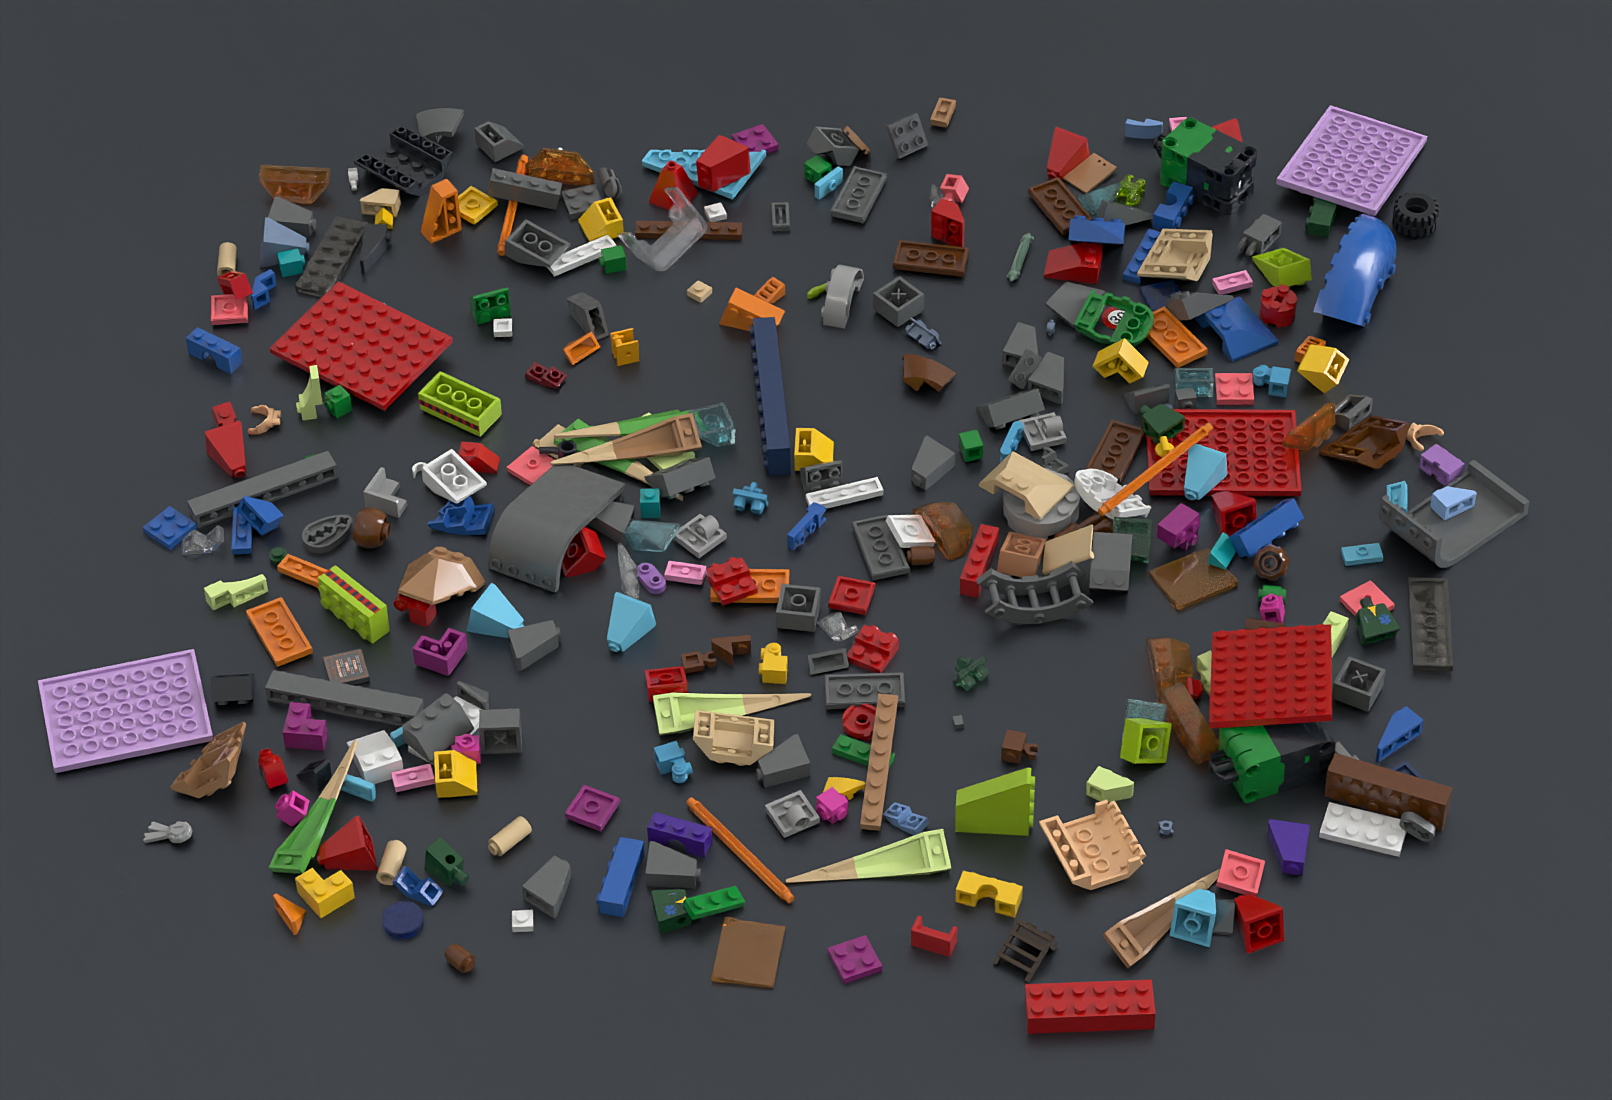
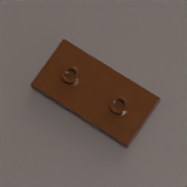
(1058, 203)
(931, 258)
(1117, 449)

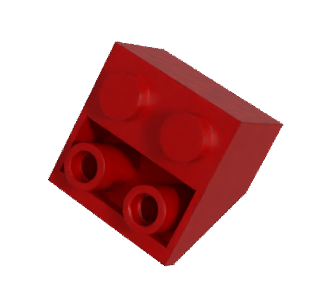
(947, 223)

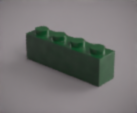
(1321, 217)

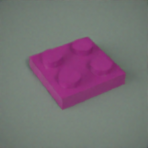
(757, 139)
(592, 808)
(854, 959)

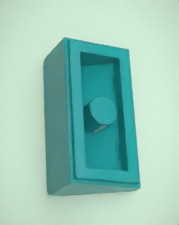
(1222, 552)

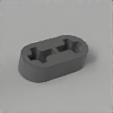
(1417, 826)

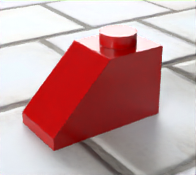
(479, 457)

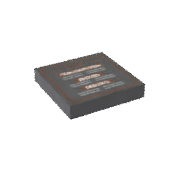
(347, 667)

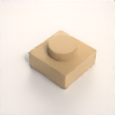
(699, 291)

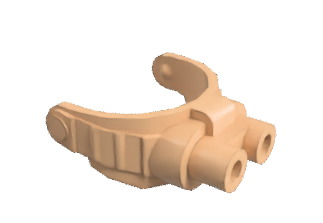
(272, 419)
(1421, 430)

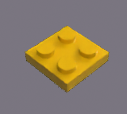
(475, 204)

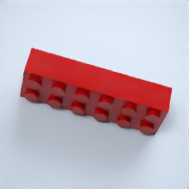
(1089, 1006)

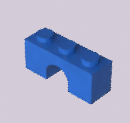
(1177, 203)
(225, 354)

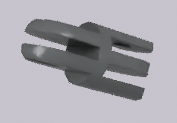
(610, 183)

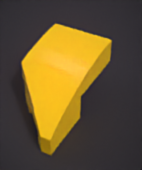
(845, 786)

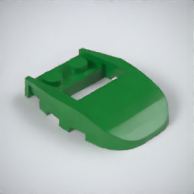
(1133, 325)

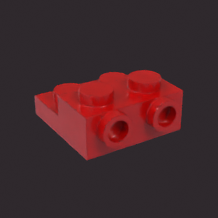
(731, 580)
(873, 649)
(665, 681)

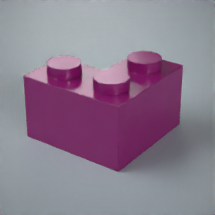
(1179, 527)
(440, 655)
(302, 731)

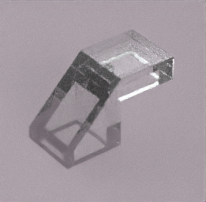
(199, 543)
(836, 627)

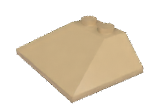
(1178, 255)
(1029, 482)
(733, 737)

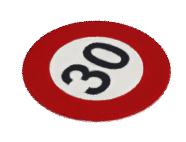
(1112, 317)

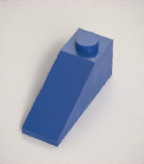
(1400, 730)

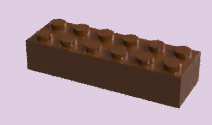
(1386, 790)

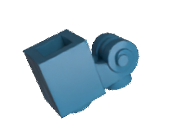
(1276, 377)
(671, 759)

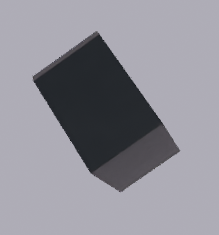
(316, 774)

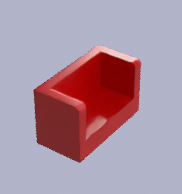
(235, 283)
(932, 939)

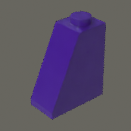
(1289, 844)

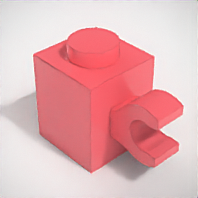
(954, 188)

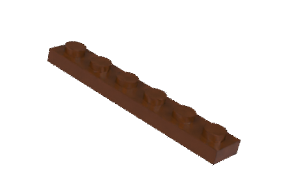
(715, 230)

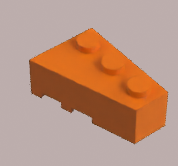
(441, 212)
(744, 307)

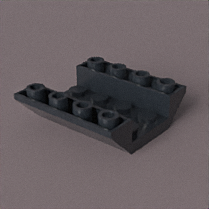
(408, 162)

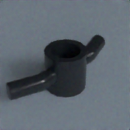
(564, 449)

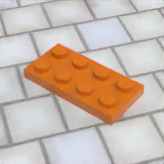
(1174, 339)
(768, 584)
(279, 631)

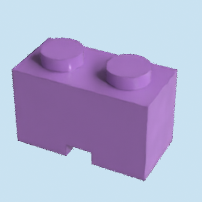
(1441, 464)

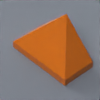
(581, 348)
(290, 913)

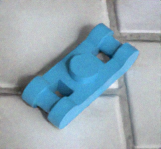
(1012, 440)

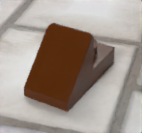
(728, 646)

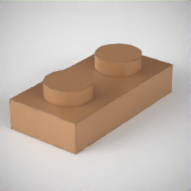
(943, 112)

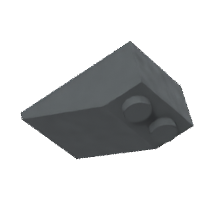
(534, 245)
(1190, 305)
(1111, 562)

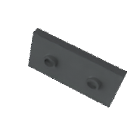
(858, 194)
(880, 548)
(859, 689)

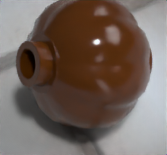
(1262, 562)

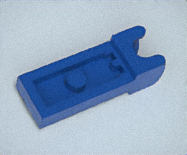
(806, 525)

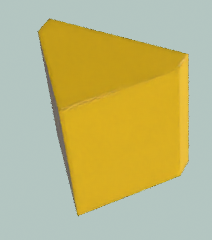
(384, 217)

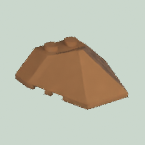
(439, 575)
(214, 767)

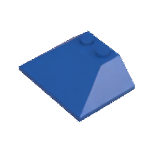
(1239, 329)

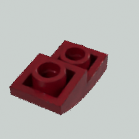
(546, 377)

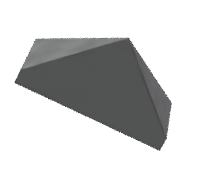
(827, 660)
(473, 695)
(1224, 917)

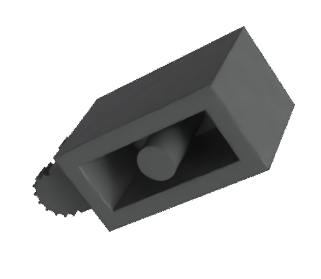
(1260, 235)

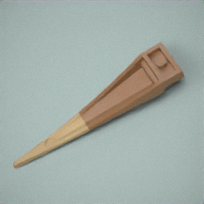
(665, 438)
(1141, 931)

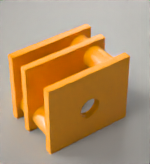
(624, 347)

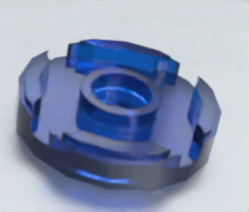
(402, 919)

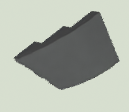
(439, 122)
(1069, 301)

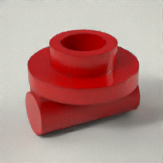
(1194, 687)

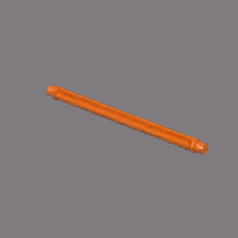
(511, 210)
(1155, 469)
(740, 850)

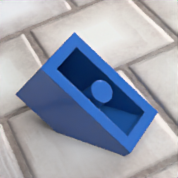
(260, 514)

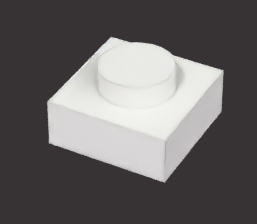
(715, 212)
(502, 327)
(522, 921)

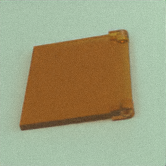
(1192, 579)
(748, 953)

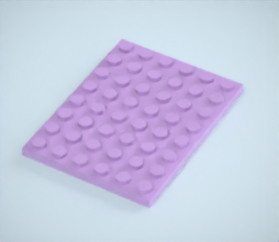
(1352, 160)
(124, 710)

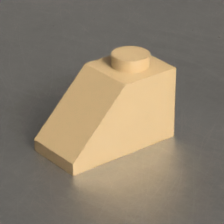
(382, 198)

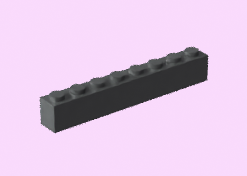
(265, 487)
(343, 698)

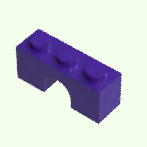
(694, 836)

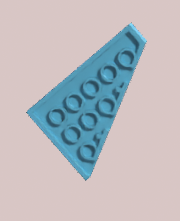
(658, 159)

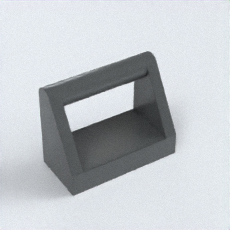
(1361, 409)

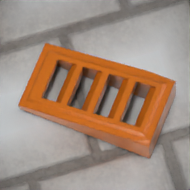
(774, 286)
(1310, 340)

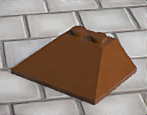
(1369, 442)

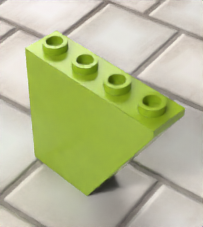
(997, 805)

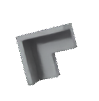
(381, 494)

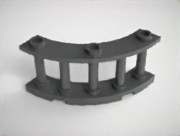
(1032, 585)

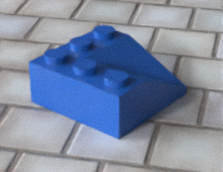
(1096, 230)

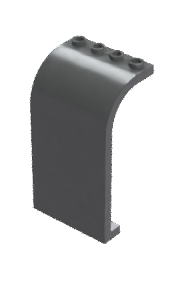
(544, 520)
(1451, 540)

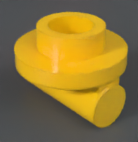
(1163, 447)

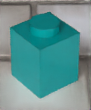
(290, 262)
(650, 503)

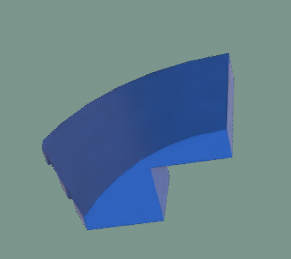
(463, 518)

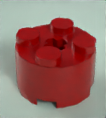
(1278, 306)

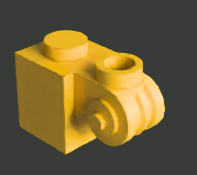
(774, 666)

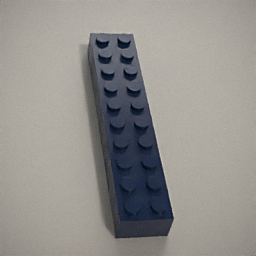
(770, 396)

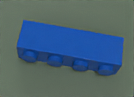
(1266, 528)
(621, 876)

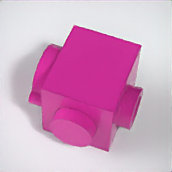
(1272, 608)
(468, 746)
(831, 806)
(292, 808)

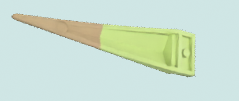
(677, 710)
(911, 856)

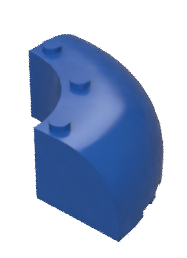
(1358, 271)

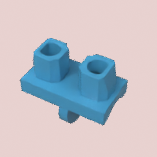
(750, 495)

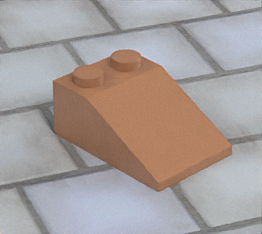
(1021, 555)

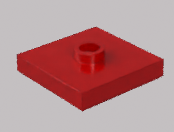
(851, 595)

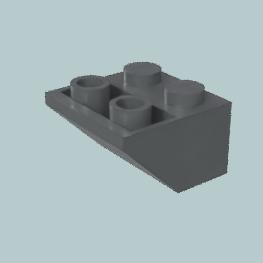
(496, 141)
(821, 476)

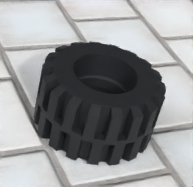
(1415, 214)

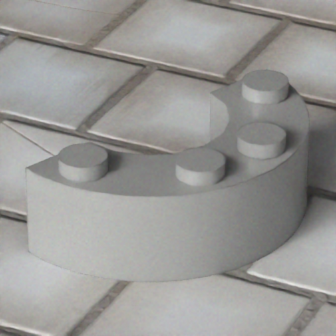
(839, 294)

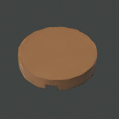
(859, 143)

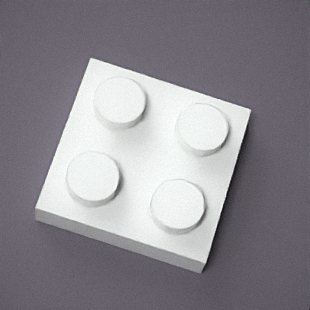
(910, 530)

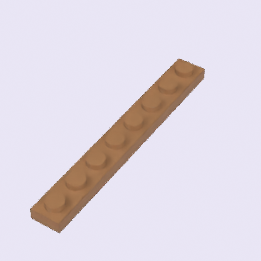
(879, 762)

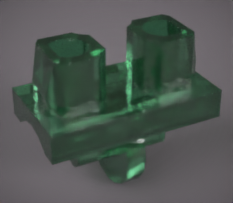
(965, 676)

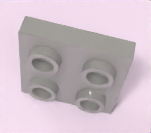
(1043, 431)
(700, 535)
(792, 813)

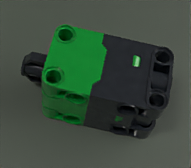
(1209, 162)
(1271, 757)

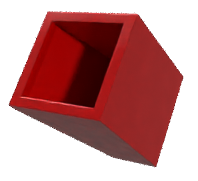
(722, 163)

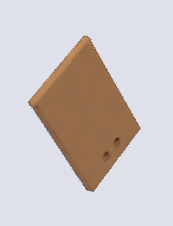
(1090, 173)

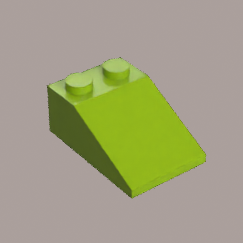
(1284, 267)

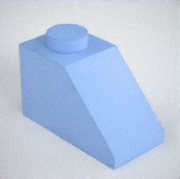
(1452, 501)

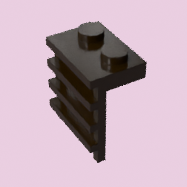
(1030, 935)

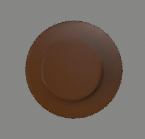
(920, 555)
(460, 958)

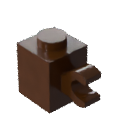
(1015, 747)

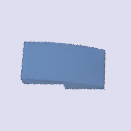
(1147, 130)
(904, 819)

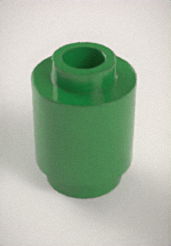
(1275, 590)

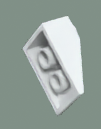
(451, 477)
(376, 757)

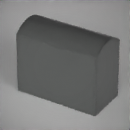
(958, 722)

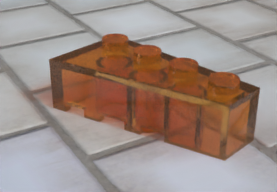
(1188, 723)

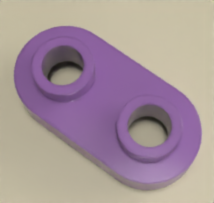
(648, 576)

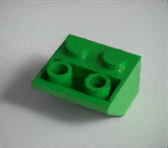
(490, 306)

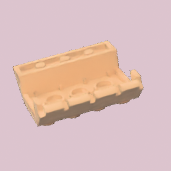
(1095, 847)

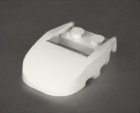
(1099, 486)

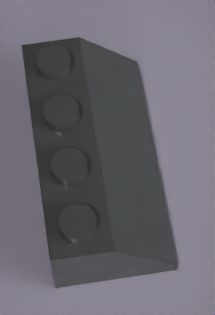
(524, 189)

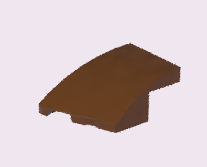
(922, 370)

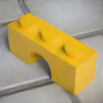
(974, 887)

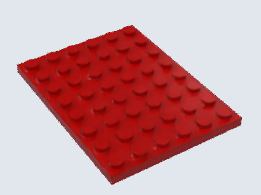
(361, 345)
(1252, 448)
(1271, 676)

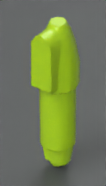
(814, 292)

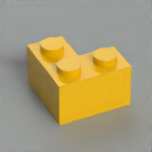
(1121, 358)
(326, 894)

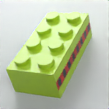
(460, 404)
(353, 604)

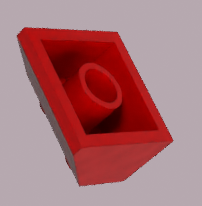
(583, 554)

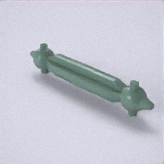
(1020, 256)

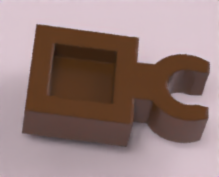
(695, 661)

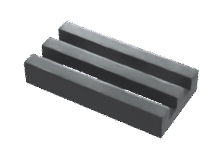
(780, 226)

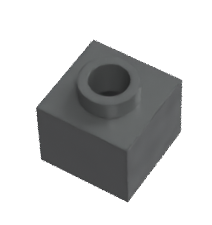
(1185, 398)

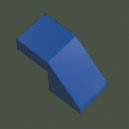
(260, 288)
(422, 890)

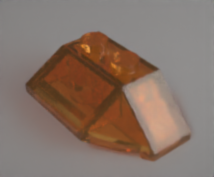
(560, 167)
(294, 182)
(1312, 430)
(948, 527)
(1169, 662)

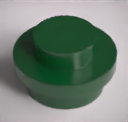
(277, 554)

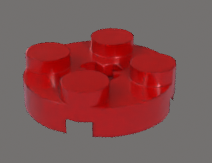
(852, 726)

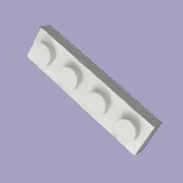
(581, 255)
(846, 493)

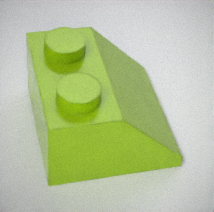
(1145, 741)

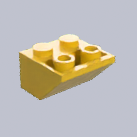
(601, 220)
(1323, 366)
(812, 448)
(454, 774)

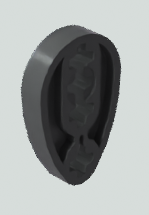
(331, 529)

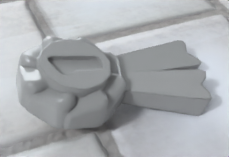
(175, 833)

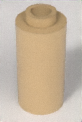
(226, 258)
(509, 836)
(391, 862)

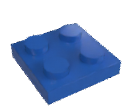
(169, 527)

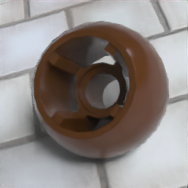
(371, 528)

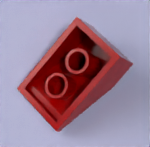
(1075, 262)

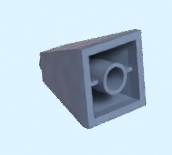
(278, 239)

